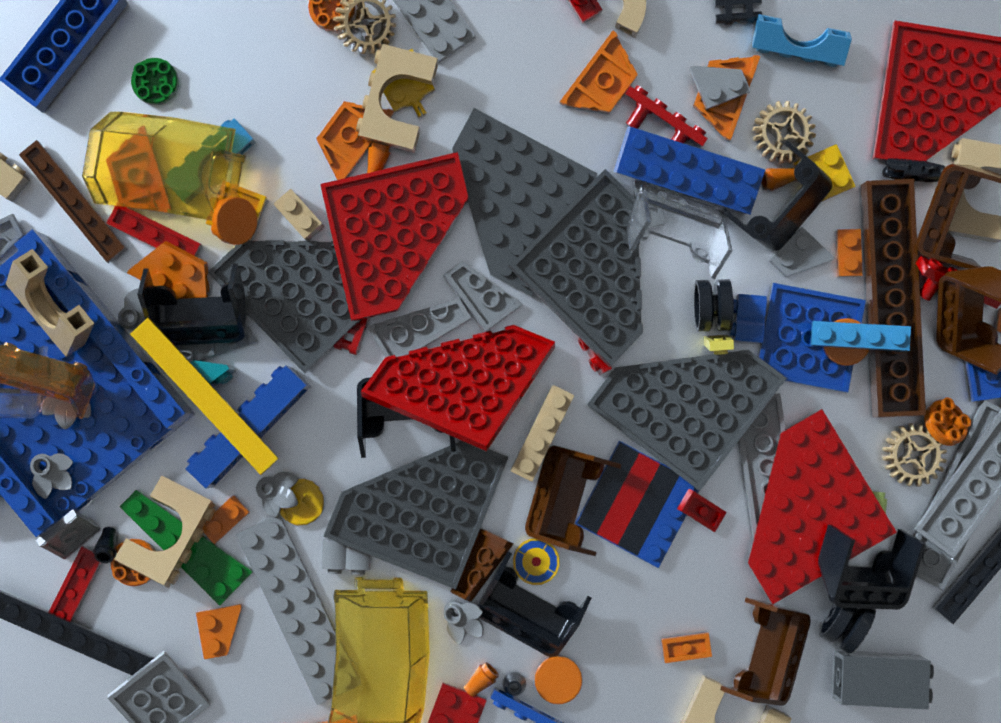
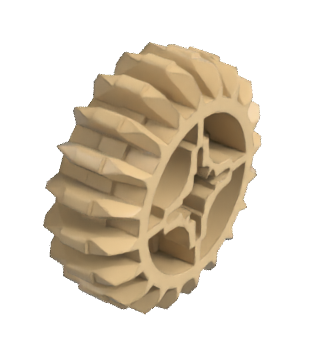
(366, 32)
(774, 128)
(919, 464)

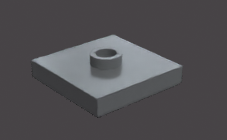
(68, 534)

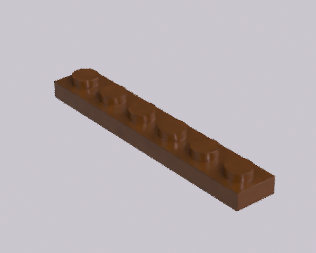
(72, 201)

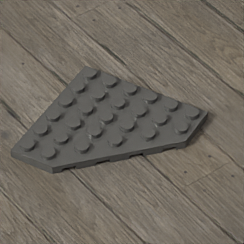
(513, 189)
(587, 271)
(292, 294)
(688, 407)
(421, 512)

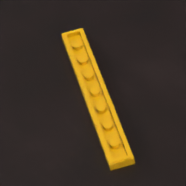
(204, 396)

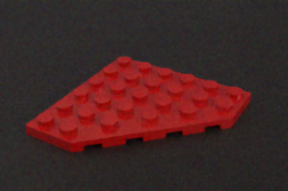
(935, 89)
(390, 228)
(464, 384)
(807, 490)

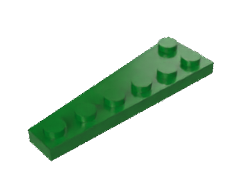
(208, 565)

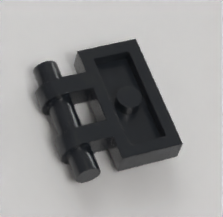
(729, 18)

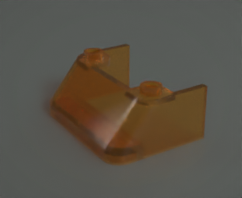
(46, 376)

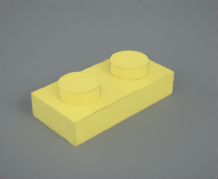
(719, 344)

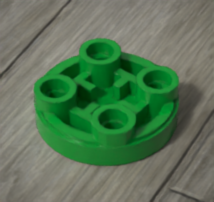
(154, 81)

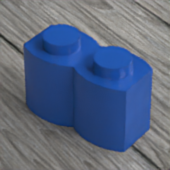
(749, 318)

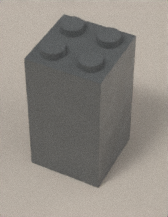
(882, 679)

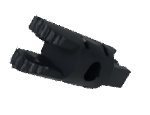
(912, 169)

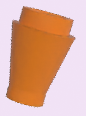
(377, 156)
(777, 177)
(481, 679)

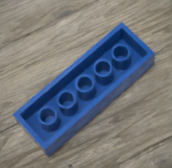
(59, 48)
(689, 170)
(260, 414)

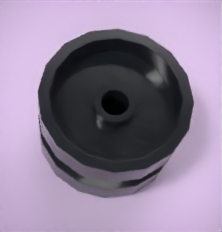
(713, 304)
(847, 626)

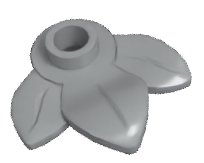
(131, 306)
(63, 411)
(53, 476)
(280, 493)
(464, 623)

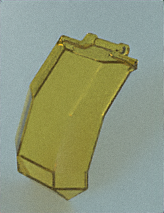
(160, 164)
(380, 653)

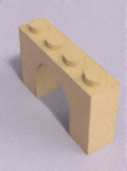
(392, 65)
(966, 220)
(27, 283)
(542, 433)
(165, 565)
(707, 699)

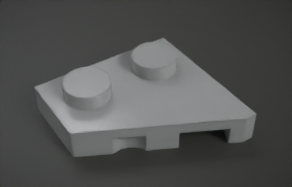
(719, 84)
(800, 254)

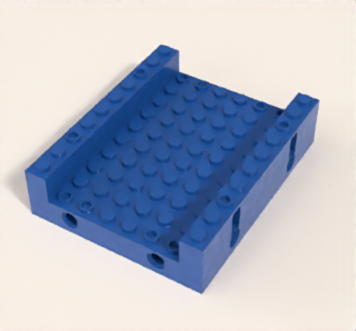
(129, 405)

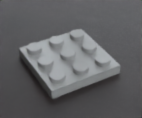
(158, 694)

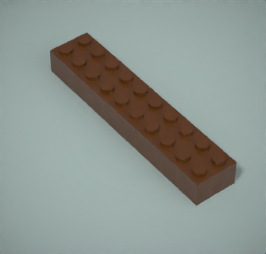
(893, 294)

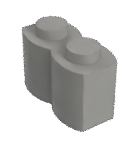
(341, 557)

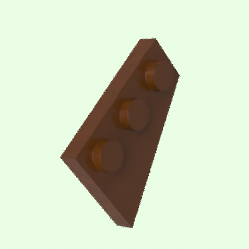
(483, 560)

